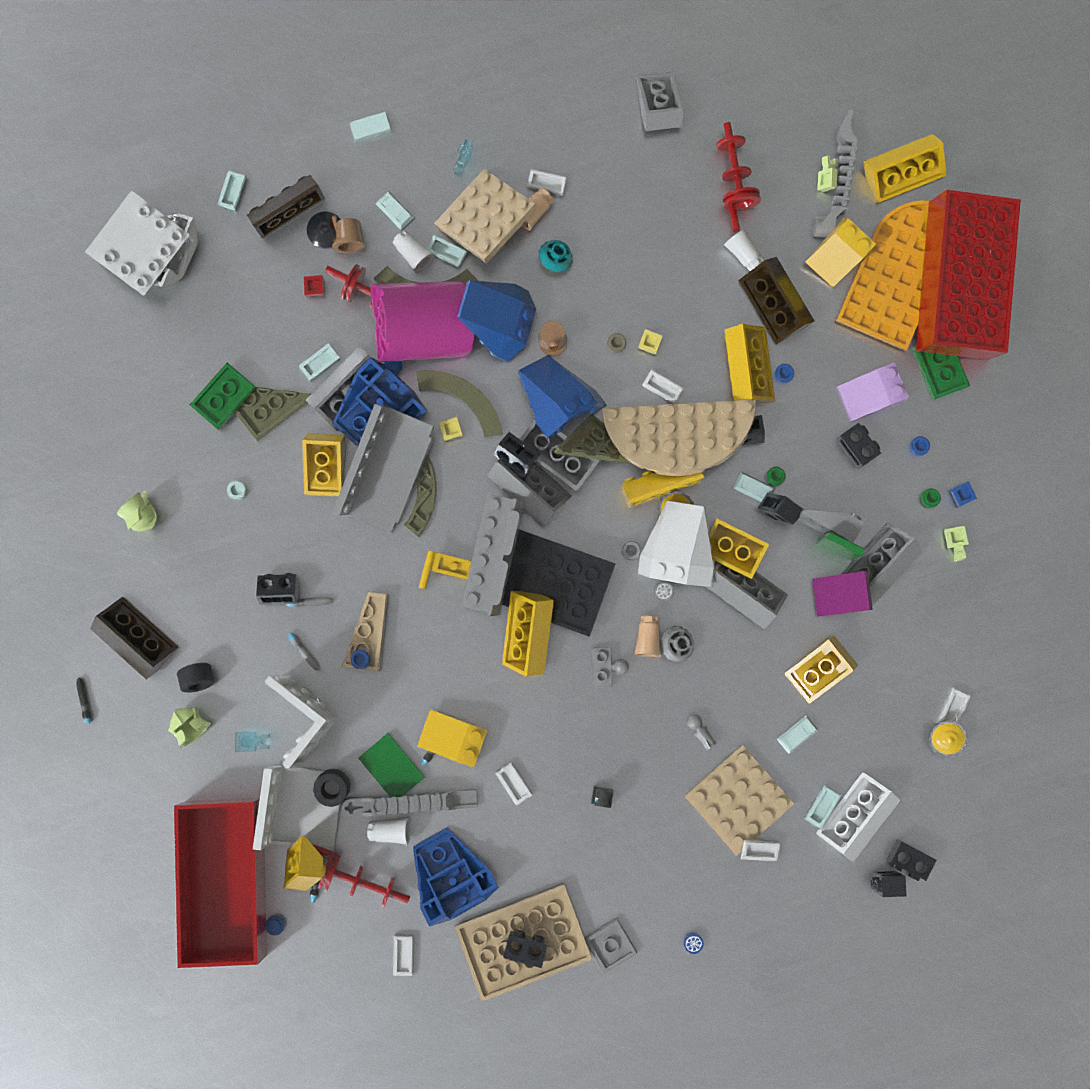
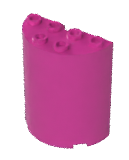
(419, 321)

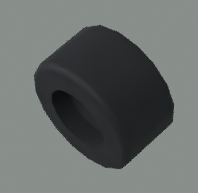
(195, 677)
(331, 775)

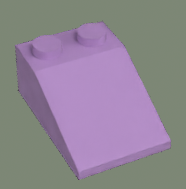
(873, 392)

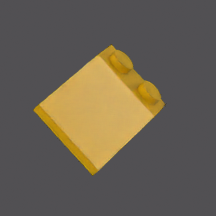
(840, 252)
(323, 463)
(821, 669)
(452, 738)

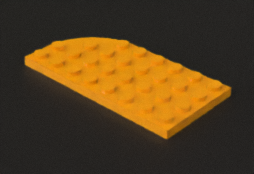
(889, 279)

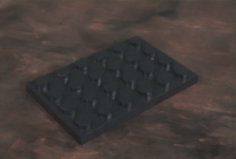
(563, 574)

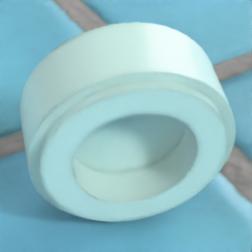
(237, 490)

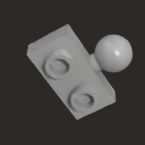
(603, 667)

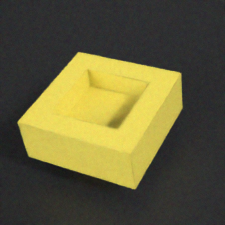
(650, 342)
(450, 429)

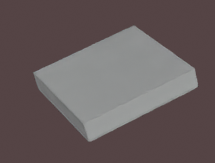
(610, 945)

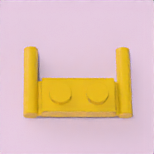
(444, 564)

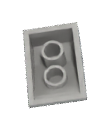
(659, 101)
(839, 523)

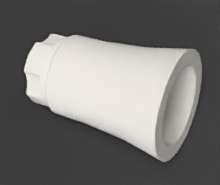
(744, 250)
(413, 252)
(390, 831)

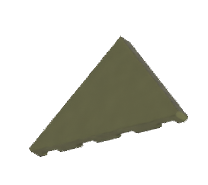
(268, 409)
(591, 441)

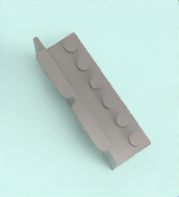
(385, 468)
(493, 554)

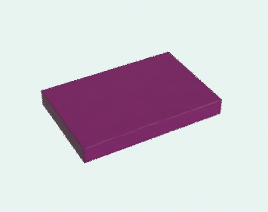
(842, 593)

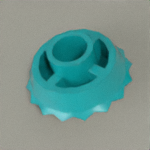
(555, 255)

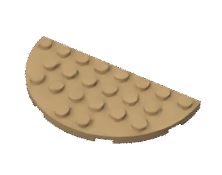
(679, 436)

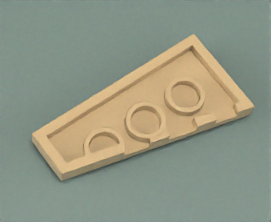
(369, 631)

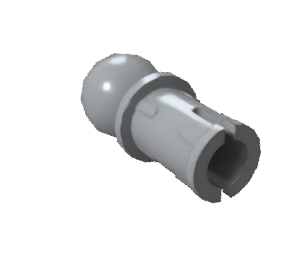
(695, 723)

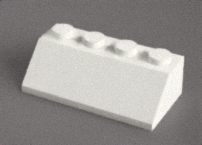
(858, 816)

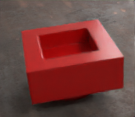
(314, 285)

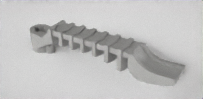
(826, 224)
(417, 803)

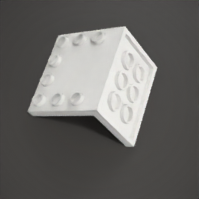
(137, 243)
(313, 708)
(292, 811)

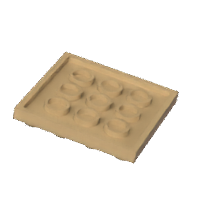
(485, 215)
(739, 799)

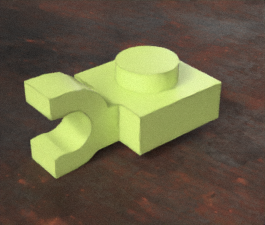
(828, 177)
(956, 539)

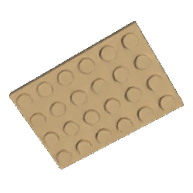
(543, 914)

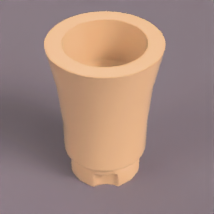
(543, 201)
(648, 637)

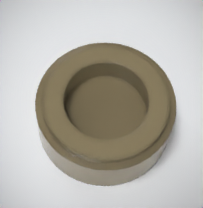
(616, 343)

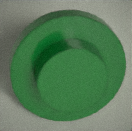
(775, 476)
(930, 497)

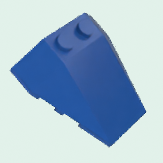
(498, 316)
(374, 385)
(557, 395)
(450, 878)

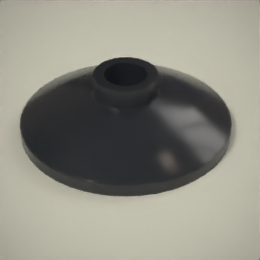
(318, 237)

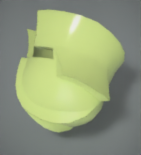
(138, 513)
(187, 725)

